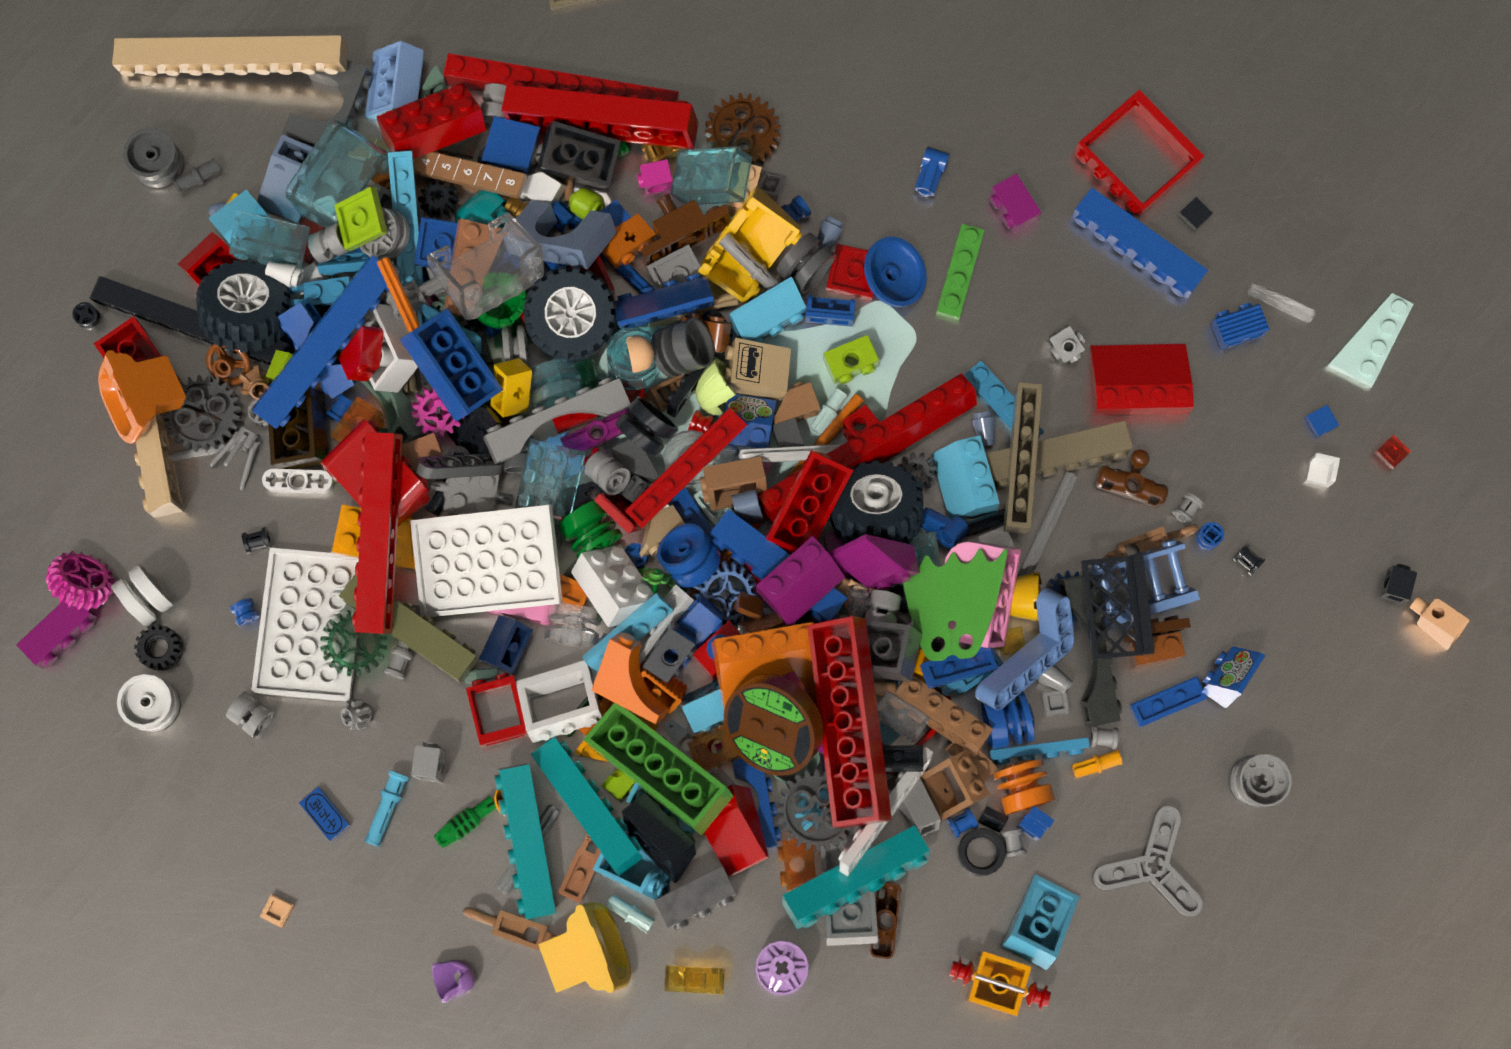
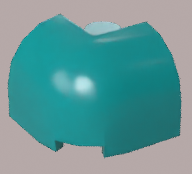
(482, 208)

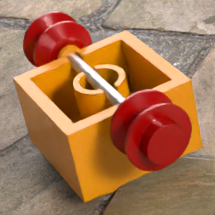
(999, 983)

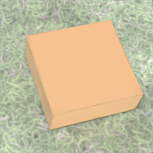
(277, 910)

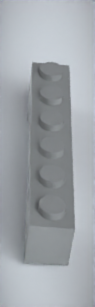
(602, 401)

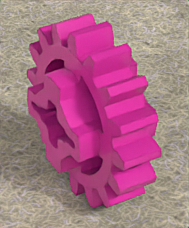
(428, 411)

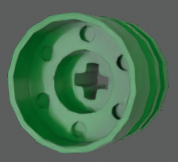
(588, 528)

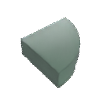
(481, 674)

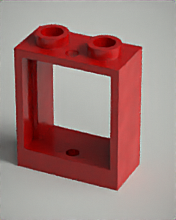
(503, 735)

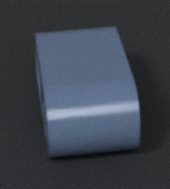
(748, 507)

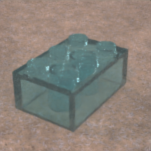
(711, 175)
(268, 239)
(550, 477)

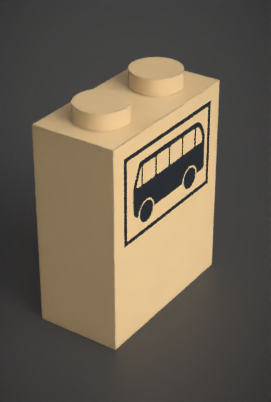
(757, 369)

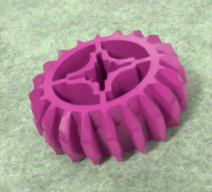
(79, 580)

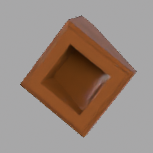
(749, 605)

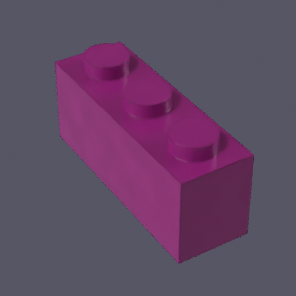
(55, 634)

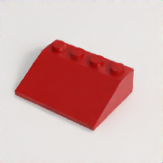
(1141, 380)

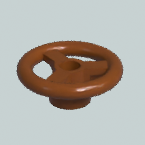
(226, 364)

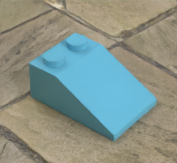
(1041, 922)

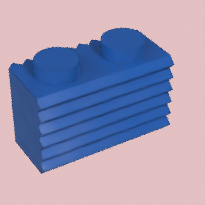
(1239, 325)

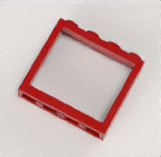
(1163, 127)

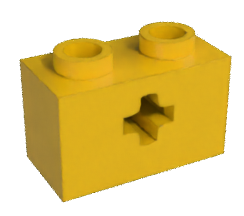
(515, 381)

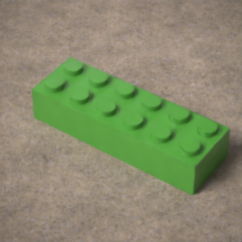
(658, 768)

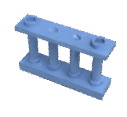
(1159, 599)

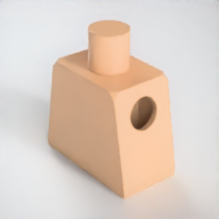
(1440, 621)

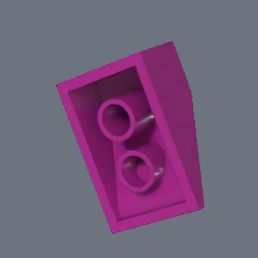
(877, 561)

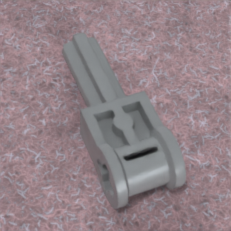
(415, 294)

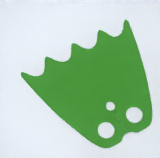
(955, 594)

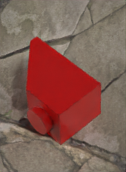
(362, 354)

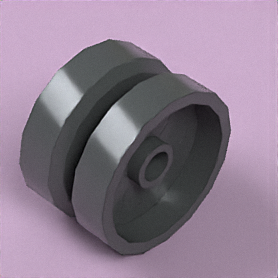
(153, 157)
(806, 262)

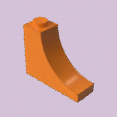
(622, 681)

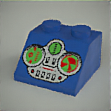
(758, 415)
(1231, 674)

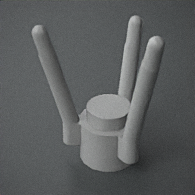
(242, 440)

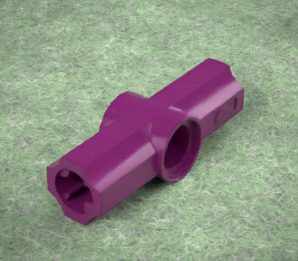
(584, 441)

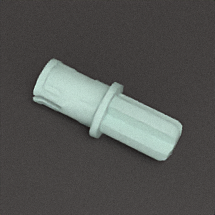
(828, 411)
(629, 913)

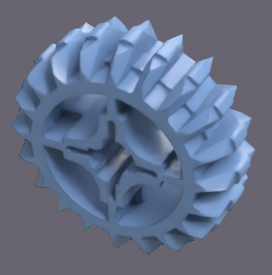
(724, 583)

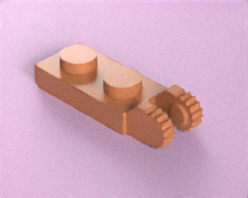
(579, 873)

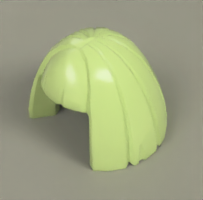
(713, 390)

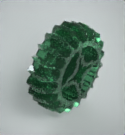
(345, 652)

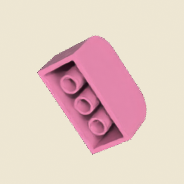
(999, 623)

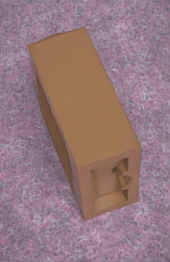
(731, 478)
(940, 791)

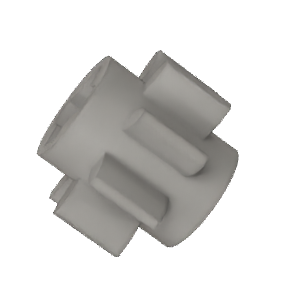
(356, 714)

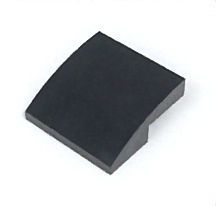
(474, 428)

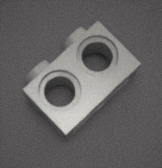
(429, 762)

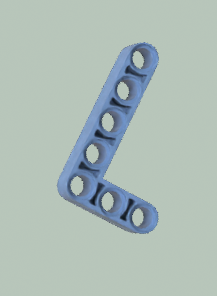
(1036, 657)

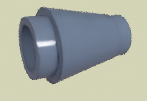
(829, 231)
(985, 427)

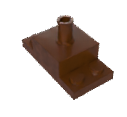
(682, 227)

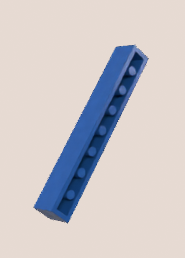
(321, 345)

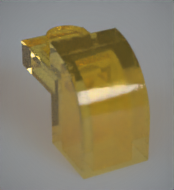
(694, 979)

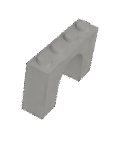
(916, 808)

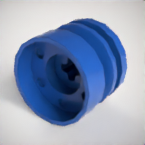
(1010, 720)

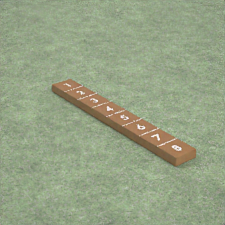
(467, 173)

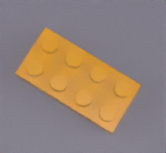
(349, 531)

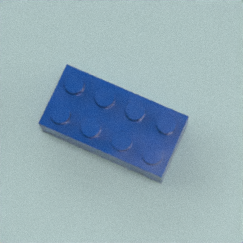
(451, 364)

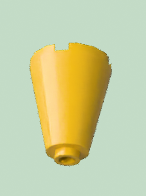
(1025, 596)

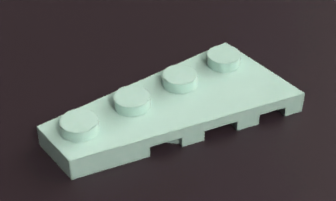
(1370, 346)

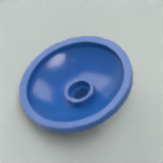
(904, 270)

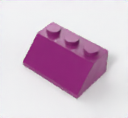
(800, 581)

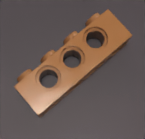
(946, 716)

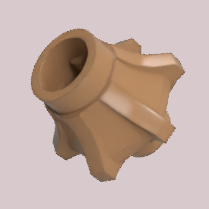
(255, 382)

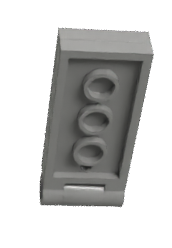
(852, 922)

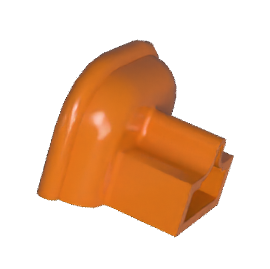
(137, 392)

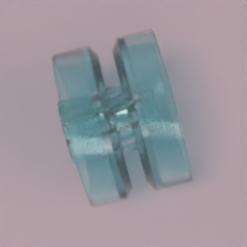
(620, 364)
(553, 381)

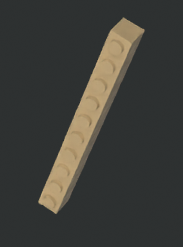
(230, 55)

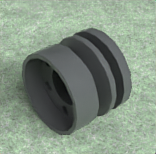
(682, 347)

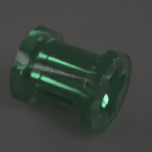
(588, 373)

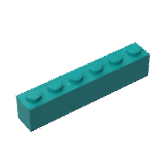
(587, 806)
(526, 841)
(877, 866)

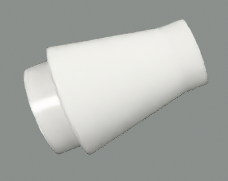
(287, 274)

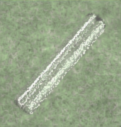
(1281, 302)

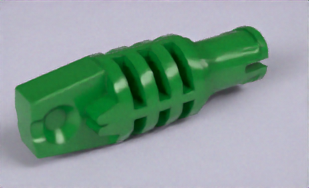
(464, 822)

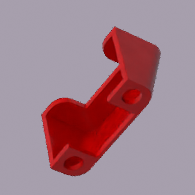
(345, 464)

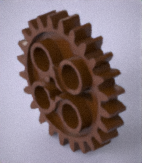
(726, 118)

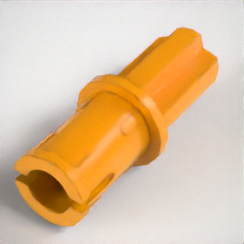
(1096, 764)

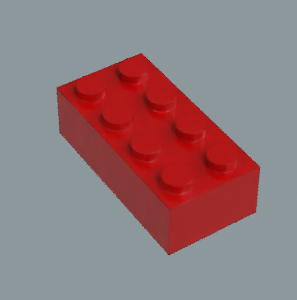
(432, 122)

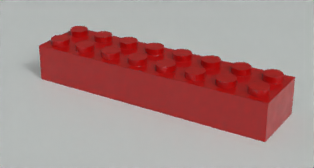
(609, 115)
(849, 722)

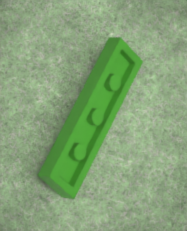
(960, 272)

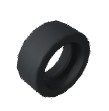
(994, 838)

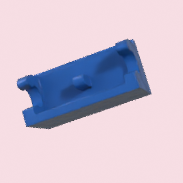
(830, 311)

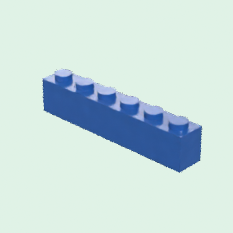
(1139, 243)
(764, 556)

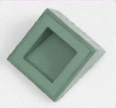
(434, 82)

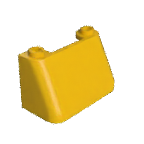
(763, 231)

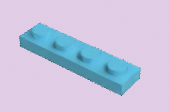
(637, 625)

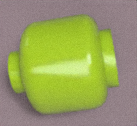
(584, 201)

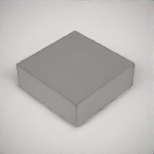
(1055, 703)

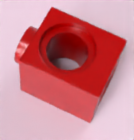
(861, 416)

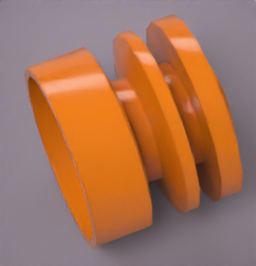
(1023, 786)

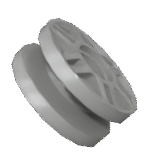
(393, 242)
(516, 346)

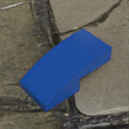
(1035, 823)

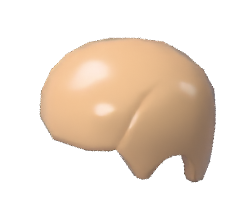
(640, 352)

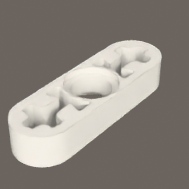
(291, 473)

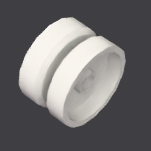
(138, 598)
(148, 688)

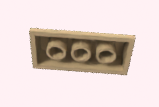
(158, 470)

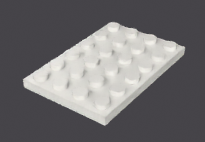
(486, 561)
(296, 606)

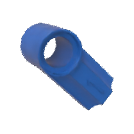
(932, 166)
(947, 530)

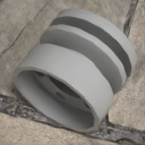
(1273, 775)

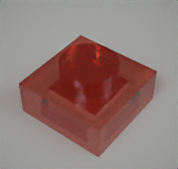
(1392, 452)

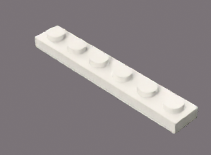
(866, 836)

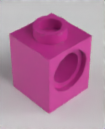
(655, 177)

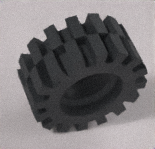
(145, 641)

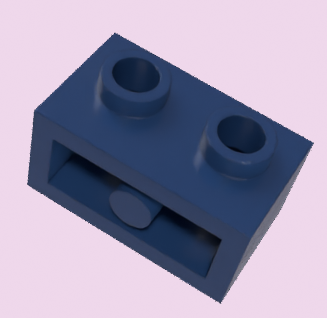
(506, 644)

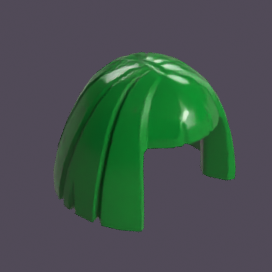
(505, 313)

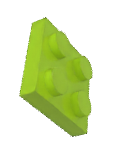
(360, 219)

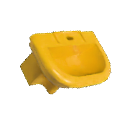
(588, 952)

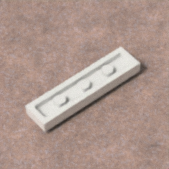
(680, 603)

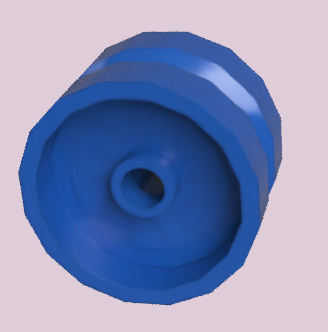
(688, 555)

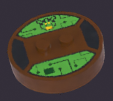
(773, 724)

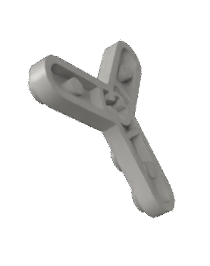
(1166, 880)

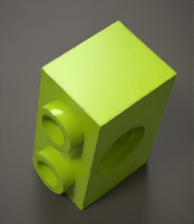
(861, 350)

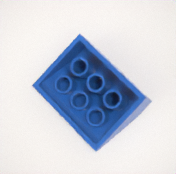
(663, 303)

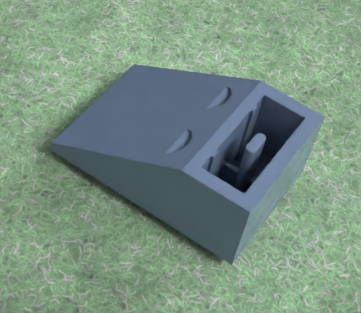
(283, 165)

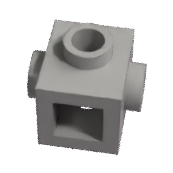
(1063, 336)

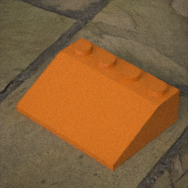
(763, 653)

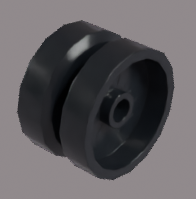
(646, 426)

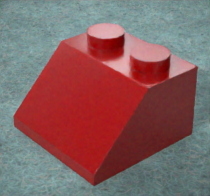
(205, 257)

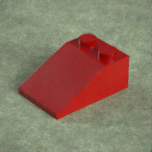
(737, 833)

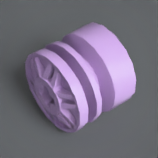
(783, 983)

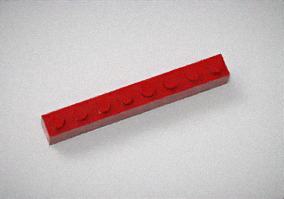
(377, 532)

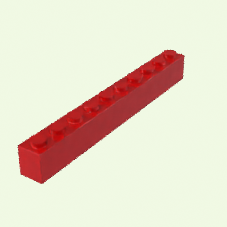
(479, 72)
(889, 435)

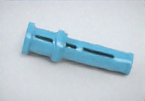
(390, 796)

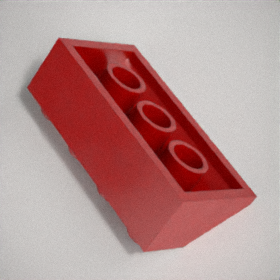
(809, 501)

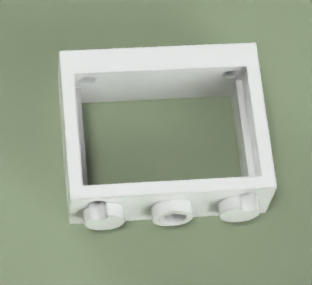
(551, 682)

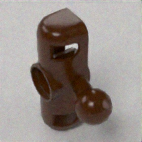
(1119, 478)
(887, 934)

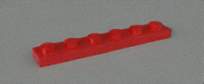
(686, 468)

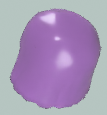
(445, 982)

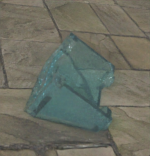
(334, 171)

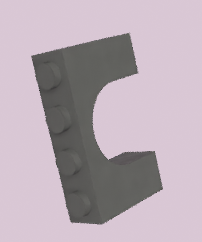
(351, 84)

